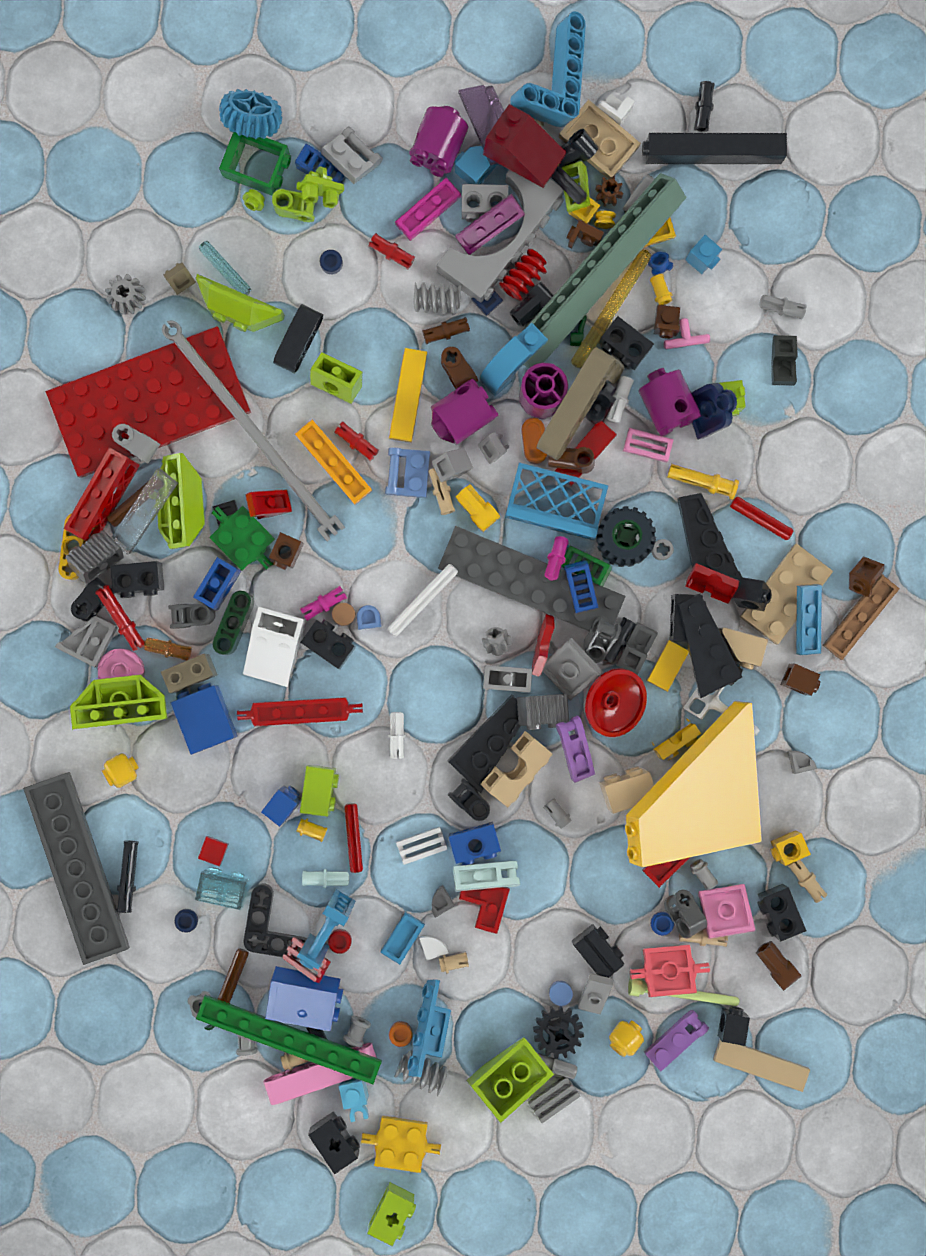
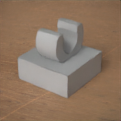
(492, 447)

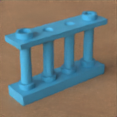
(336, 913)

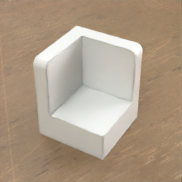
(617, 109)

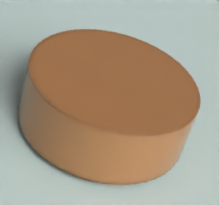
(343, 614)

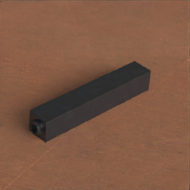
(715, 148)

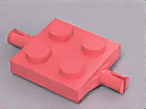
(669, 971)

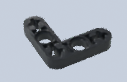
(261, 930)

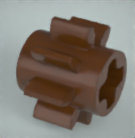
(607, 197)

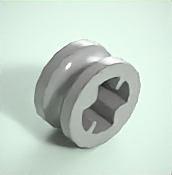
(666, 543)

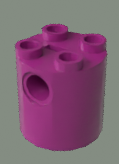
(438, 139)
(532, 396)
(668, 401)
(462, 413)

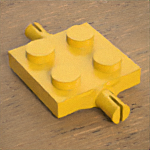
(401, 1144)

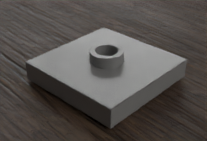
(571, 669)

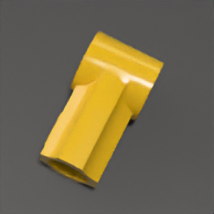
(481, 512)

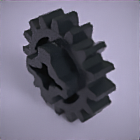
(553, 1040)

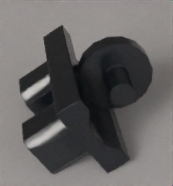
(602, 404)

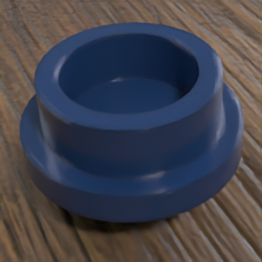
(186, 920)

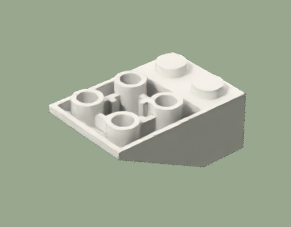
(273, 646)

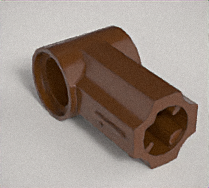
(570, 459)
(781, 969)

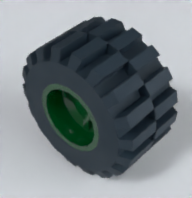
(625, 536)

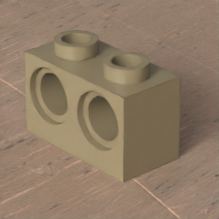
(189, 673)

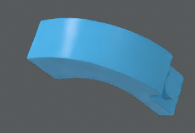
(511, 357)

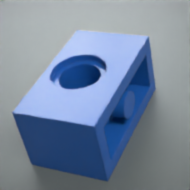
(217, 584)
(282, 805)
(460, 840)

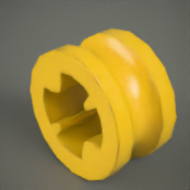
(605, 219)

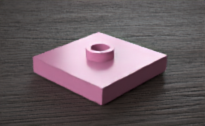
(726, 911)

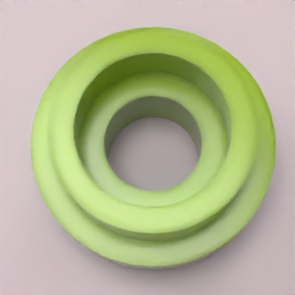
(253, 200)

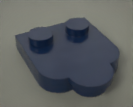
(715, 409)

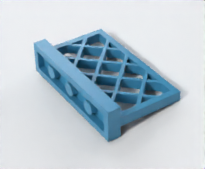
(553, 521)

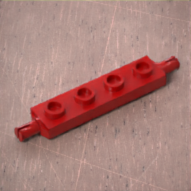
(299, 711)

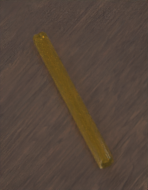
(611, 308)

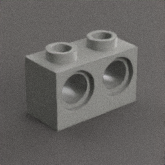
(484, 196)

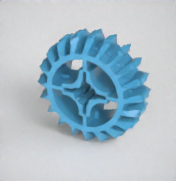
(250, 113)

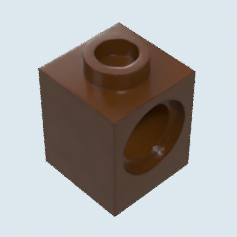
(286, 541)
(801, 680)

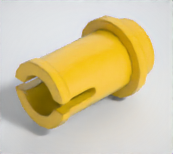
(661, 290)
(312, 830)

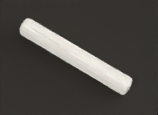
(422, 600)

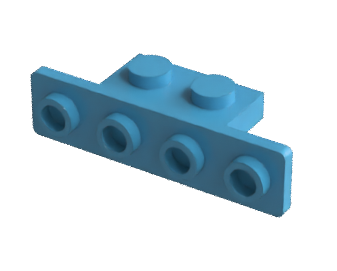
(431, 1029)

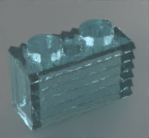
(222, 888)

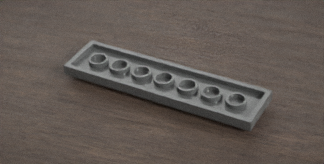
(524, 579)
(76, 868)

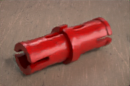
(391, 251)
(356, 441)

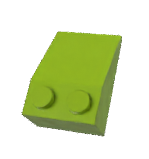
(510, 1078)

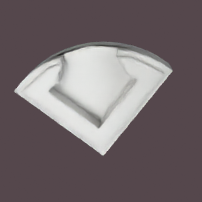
(433, 947)

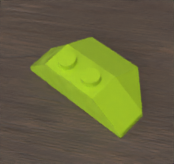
(236, 307)
(183, 511)
(118, 702)

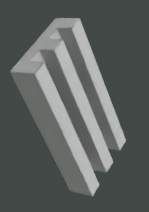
(559, 1106)

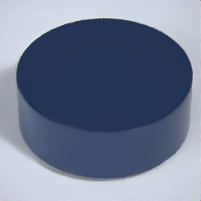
(331, 261)

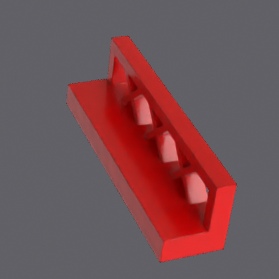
(100, 495)

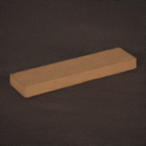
(860, 618)

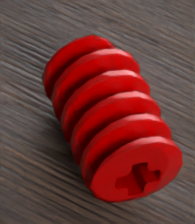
(523, 274)

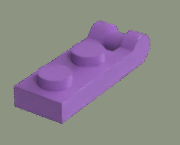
(576, 749)
(676, 1040)

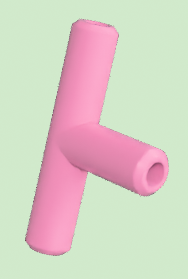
(687, 339)

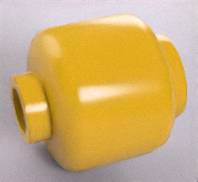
(120, 770)
(626, 1038)

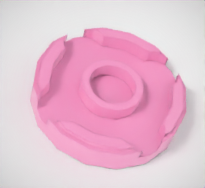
(119, 664)

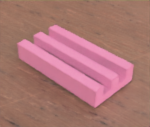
(664, 458)

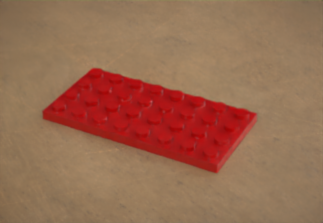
(150, 393)

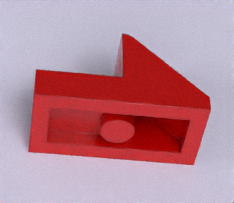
(268, 503)

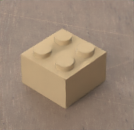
(625, 790)

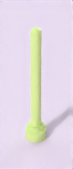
(639, 987)

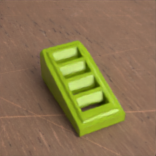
(573, 170)

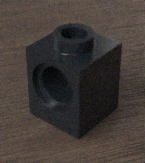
(752, 594)
(733, 1026)

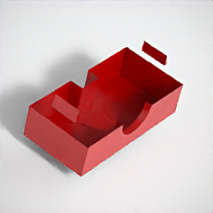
(718, 584)

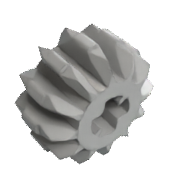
(121, 286)

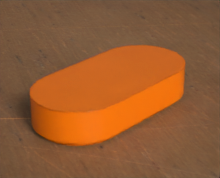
(531, 433)

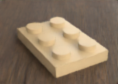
(613, 141)

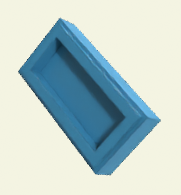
(402, 938)

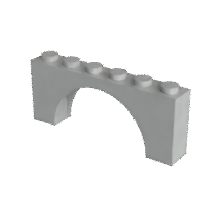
(481, 273)

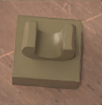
(179, 278)

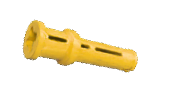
(713, 483)

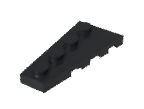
(703, 537)
(708, 651)
(487, 744)

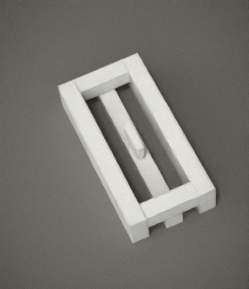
(403, 852)

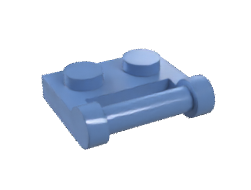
(415, 473)

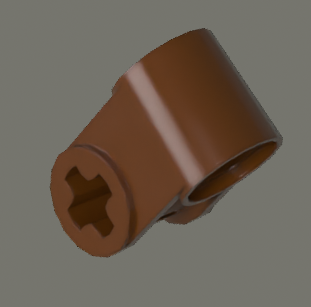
(458, 372)

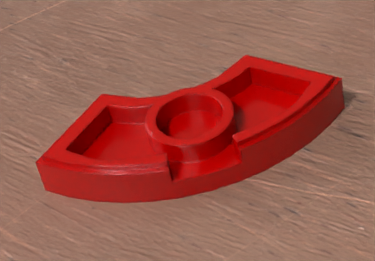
(542, 645)

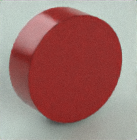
(340, 941)

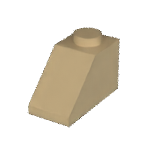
(744, 647)

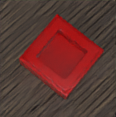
(213, 851)

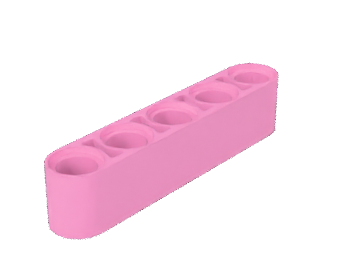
(306, 1079)

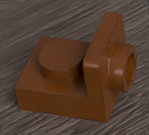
(588, 234)
(667, 321)
(864, 576)

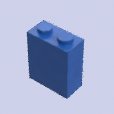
(203, 718)

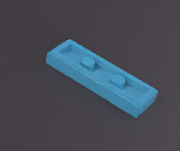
(809, 619)

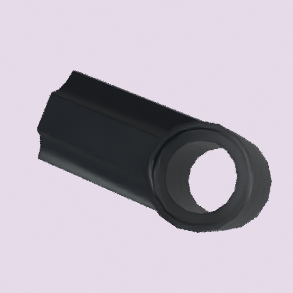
(579, 147)
(531, 305)

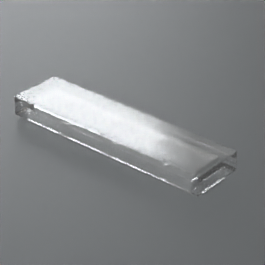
(144, 510)

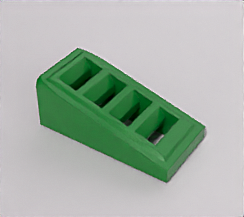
(606, 567)

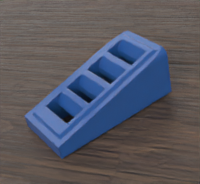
(308, 151)
(582, 565)

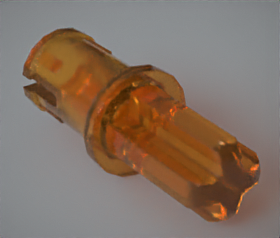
(168, 648)

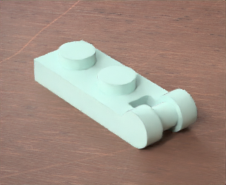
(485, 876)

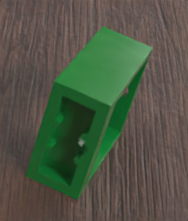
(234, 152)

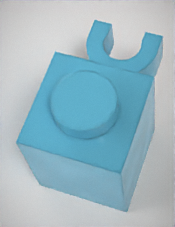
(354, 1096)

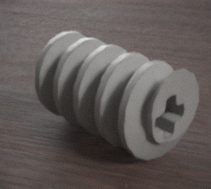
(437, 298)
(430, 1075)

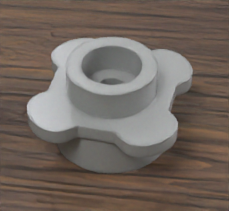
(194, 1002)

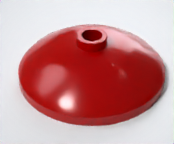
(624, 706)

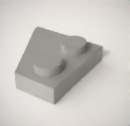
(89, 641)

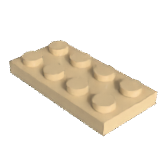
(781, 613)

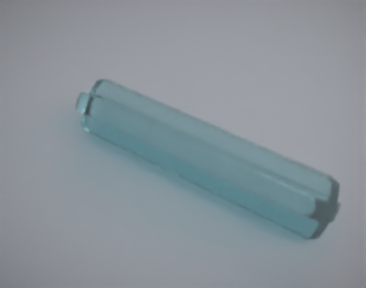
(224, 268)

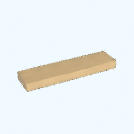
(762, 1065)

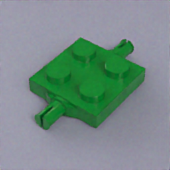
(242, 538)

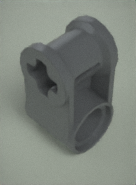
(187, 615)
(601, 636)
(686, 914)

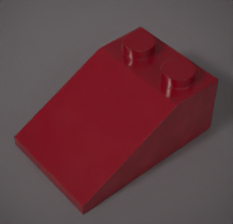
(523, 146)

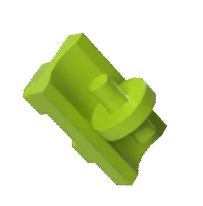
(320, 184)

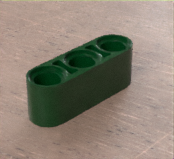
(225, 631)

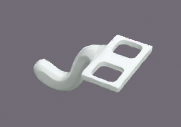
(712, 703)

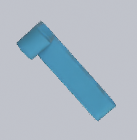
(563, 102)

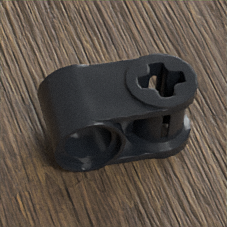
(88, 599)
(469, 799)

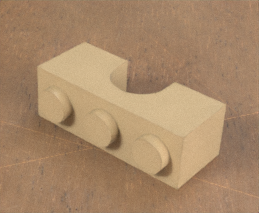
(508, 785)

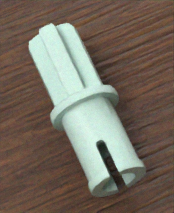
(325, 878)

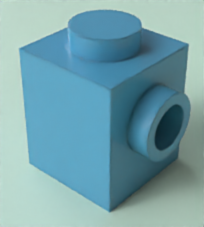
(704, 255)

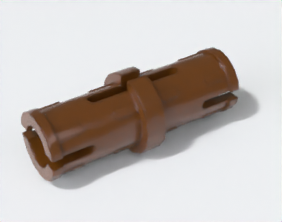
(446, 330)

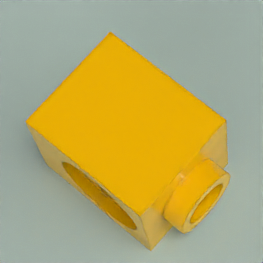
(799, 850)

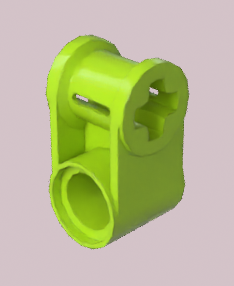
(295, 207)

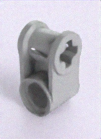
(137, 443)

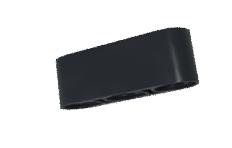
(298, 338)

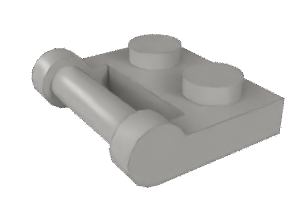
(347, 160)

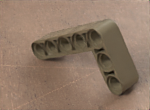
(578, 400)

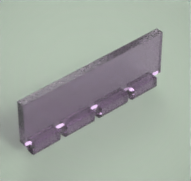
(483, 110)

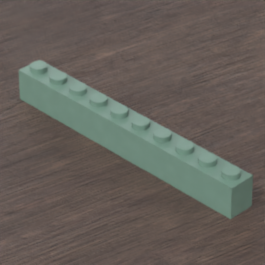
(606, 263)

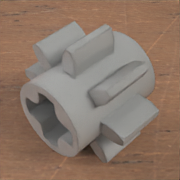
(496, 641)

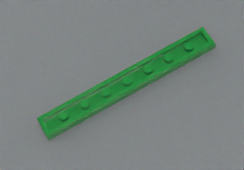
(289, 1039)

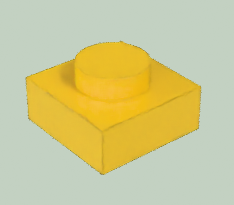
(587, 213)

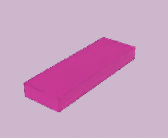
(428, 209)

